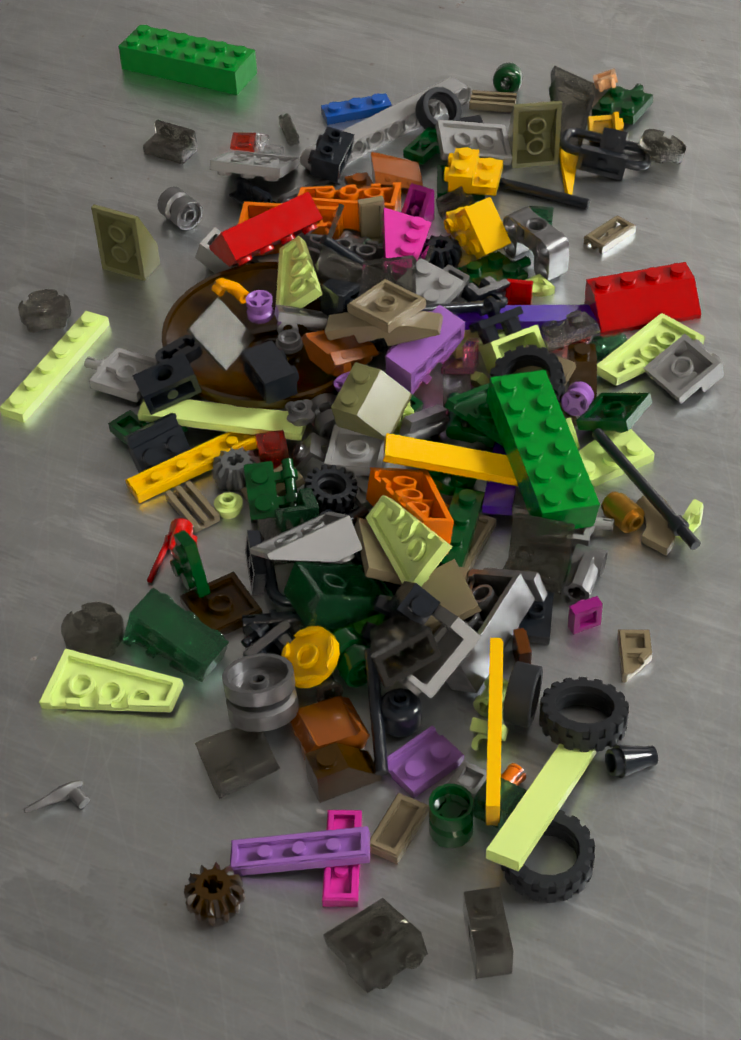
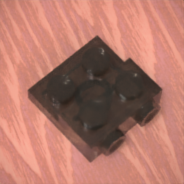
(377, 945)

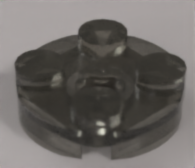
(661, 147)
(37, 319)
(100, 643)

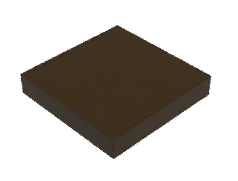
(224, 606)

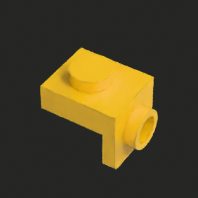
(597, 123)

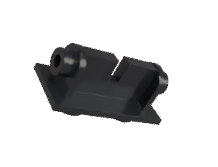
(246, 192)

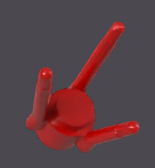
(176, 526)

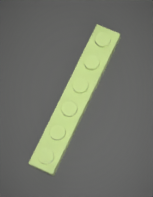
(54, 366)

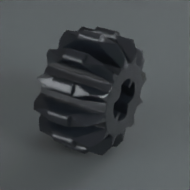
(445, 251)

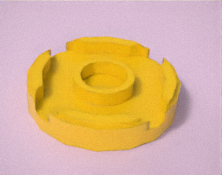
(312, 655)

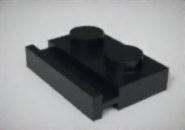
(157, 442)

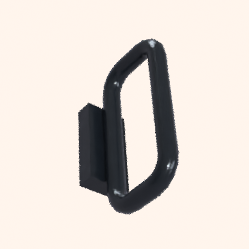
(600, 160)
(262, 572)

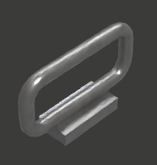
(431, 423)

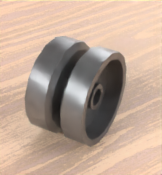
(260, 692)

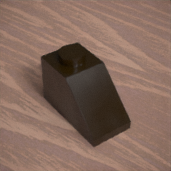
(586, 365)
(339, 770)

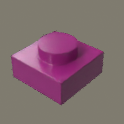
(585, 615)

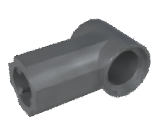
(585, 568)

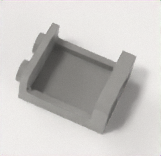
(454, 642)

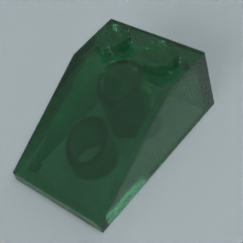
(332, 593)

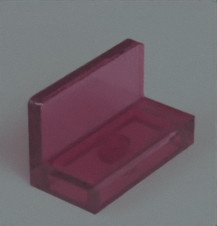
(469, 362)

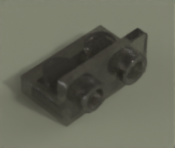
(171, 142)

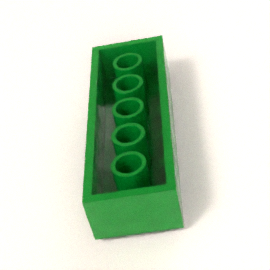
(188, 59)
(541, 449)

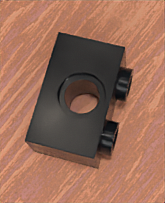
(167, 383)

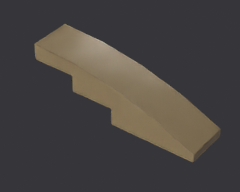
(419, 326)

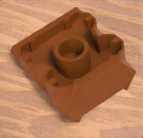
(391, 169)
(339, 354)
(329, 723)

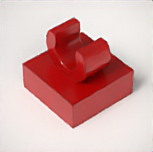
(519, 292)

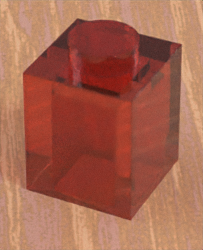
(272, 447)

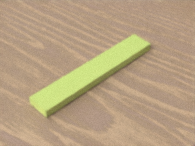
(227, 418)
(538, 807)

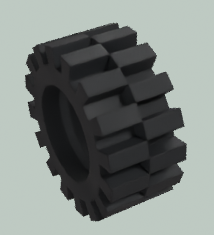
(334, 480)

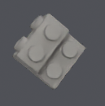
(685, 368)

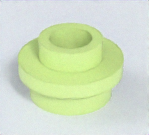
(228, 505)

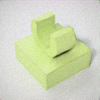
(480, 728)

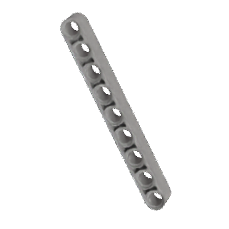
(394, 121)

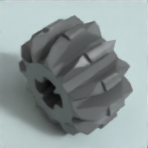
(229, 468)

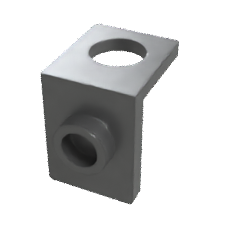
(309, 448)

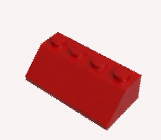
(267, 230)
(637, 297)

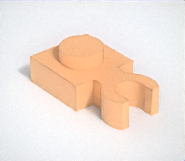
(605, 80)

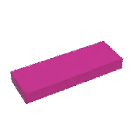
(342, 882)

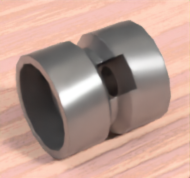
(180, 208)
(324, 418)

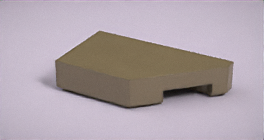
(634, 651)

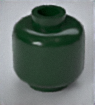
(507, 78)

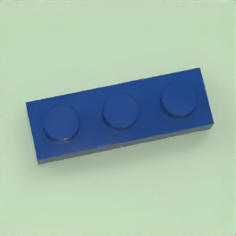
(355, 108)

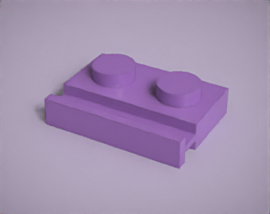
(423, 761)

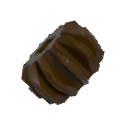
(214, 893)

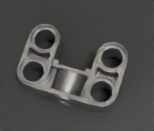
(533, 233)

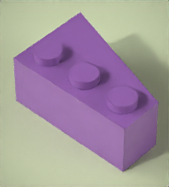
(414, 360)

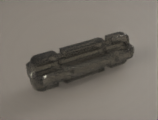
(288, 129)

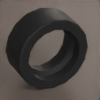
(442, 94)
(522, 694)

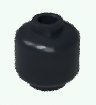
(401, 712)

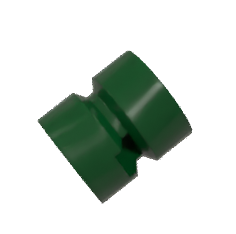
(352, 658)
(451, 815)

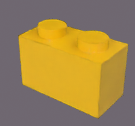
(483, 228)

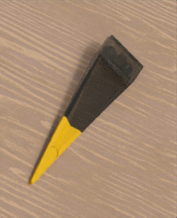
(577, 100)

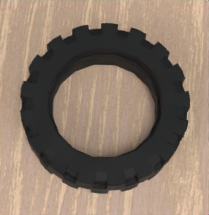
(532, 356)
(583, 735)
(565, 883)

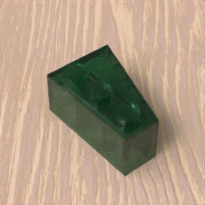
(175, 635)

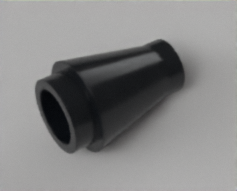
(627, 759)

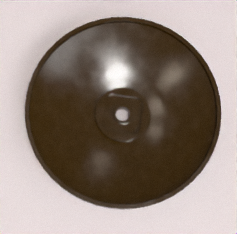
(233, 385)

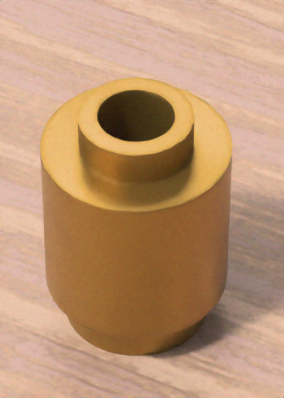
(624, 511)

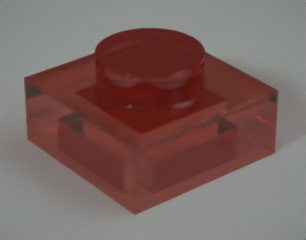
(243, 141)

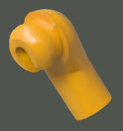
(234, 288)

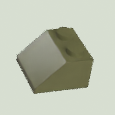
(370, 402)

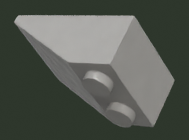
(323, 539)

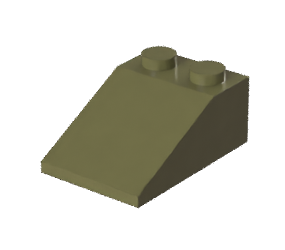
(535, 134)
(124, 243)

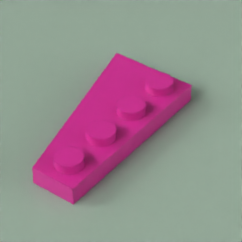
(403, 234)

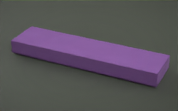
(300, 851)

